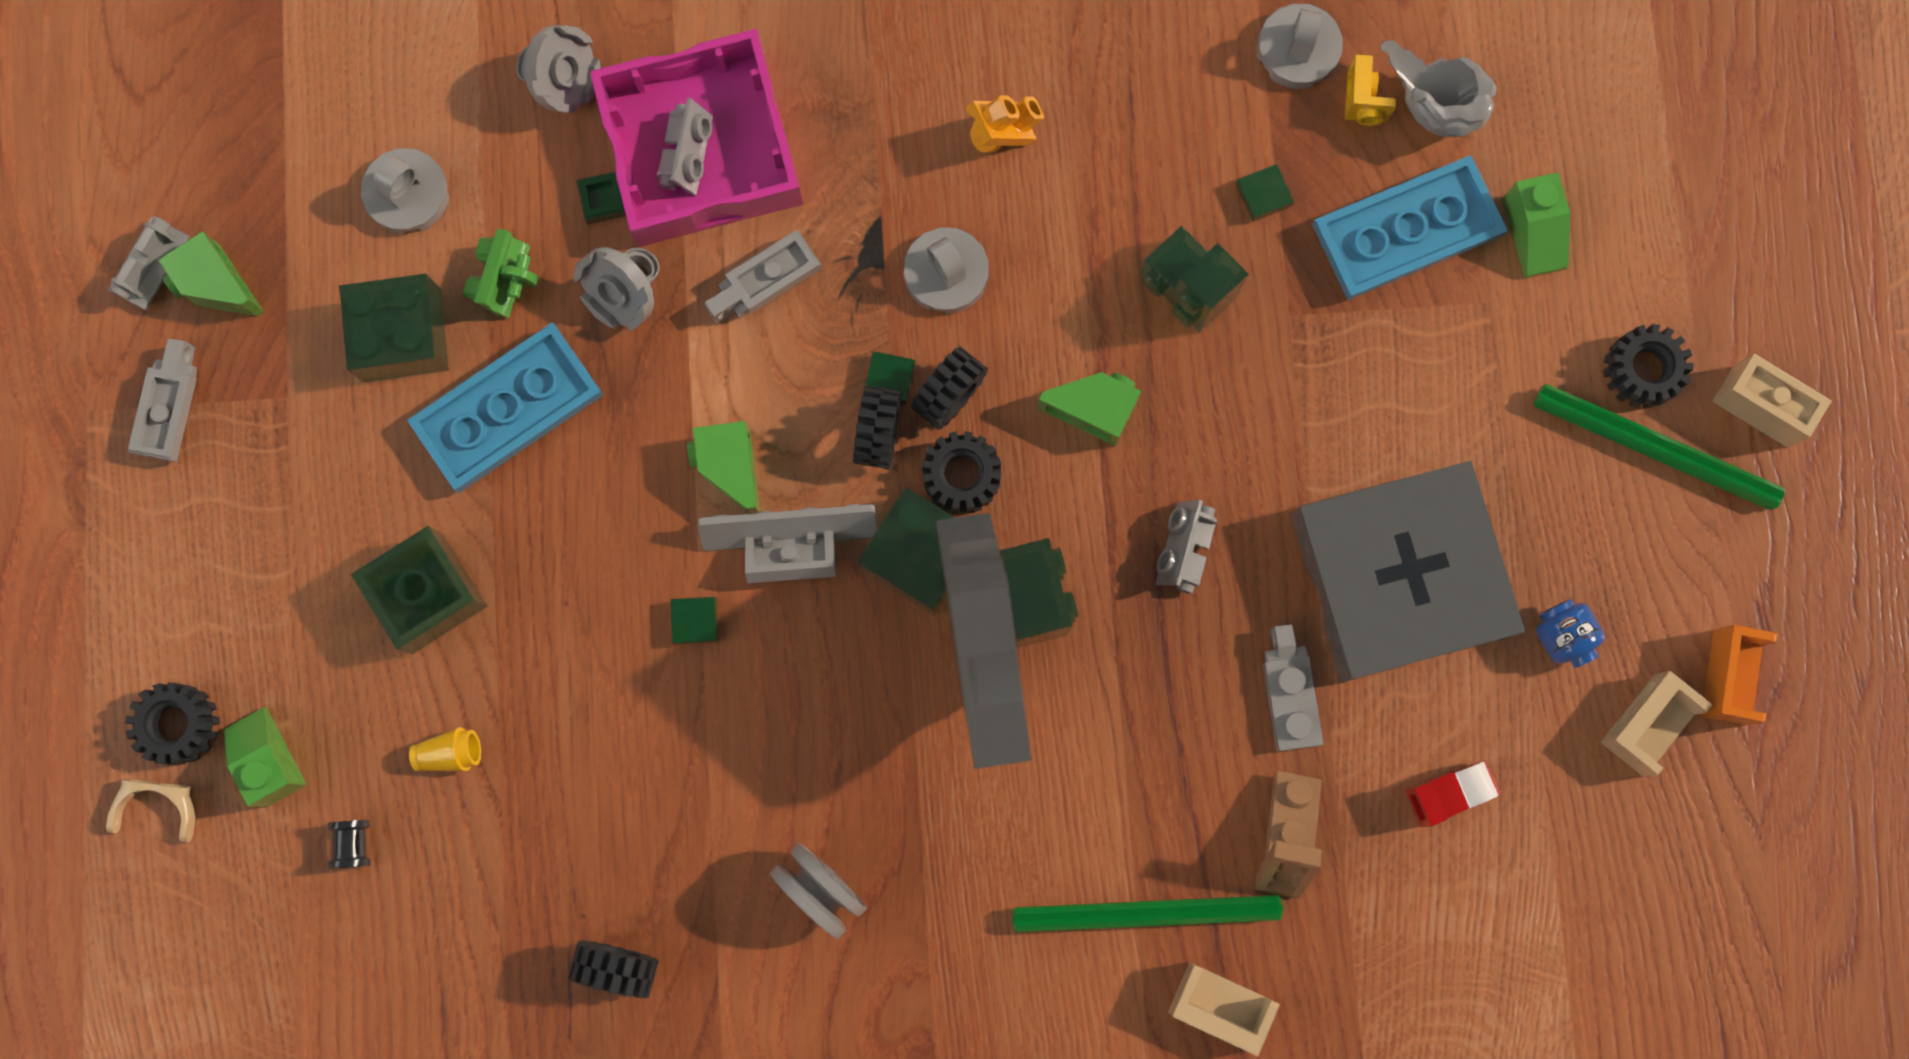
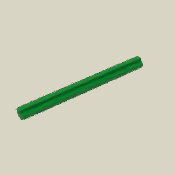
(1659, 447)
(1147, 913)

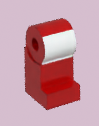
(1452, 793)

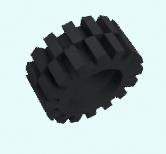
(1667, 351)
(949, 388)
(877, 427)
(968, 447)
(147, 716)
(613, 969)

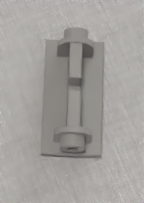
(688, 129)
(142, 272)
(1189, 526)

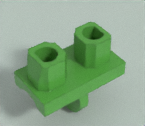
(503, 275)

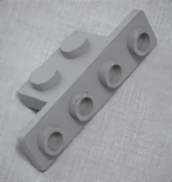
(788, 542)

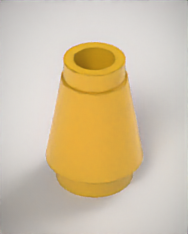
(447, 752)

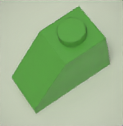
(1539, 224)
(207, 277)
(1093, 404)
(726, 461)
(261, 760)

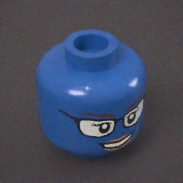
(1570, 633)

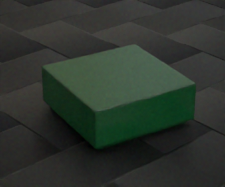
(1264, 192)
(600, 198)
(891, 373)
(694, 620)

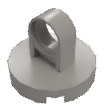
(1299, 45)
(559, 68)
(405, 191)
(946, 270)
(616, 286)

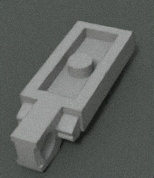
(764, 278)
(165, 403)
(1291, 693)

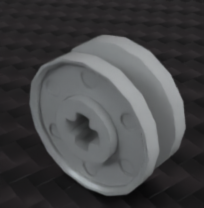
(818, 890)

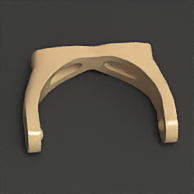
(176, 793)

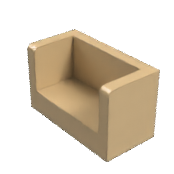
(1771, 401)
(1654, 722)
(1223, 1009)

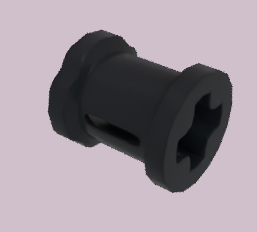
(348, 844)

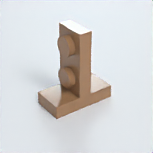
(1291, 836)

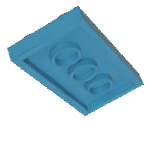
(1409, 227)
(505, 408)

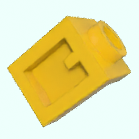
(1361, 94)

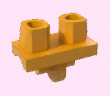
(1003, 122)

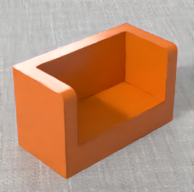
(1735, 674)

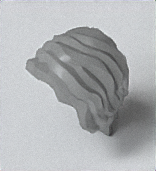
(1444, 95)

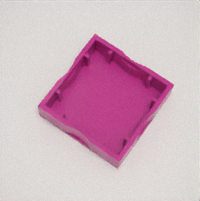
(745, 157)

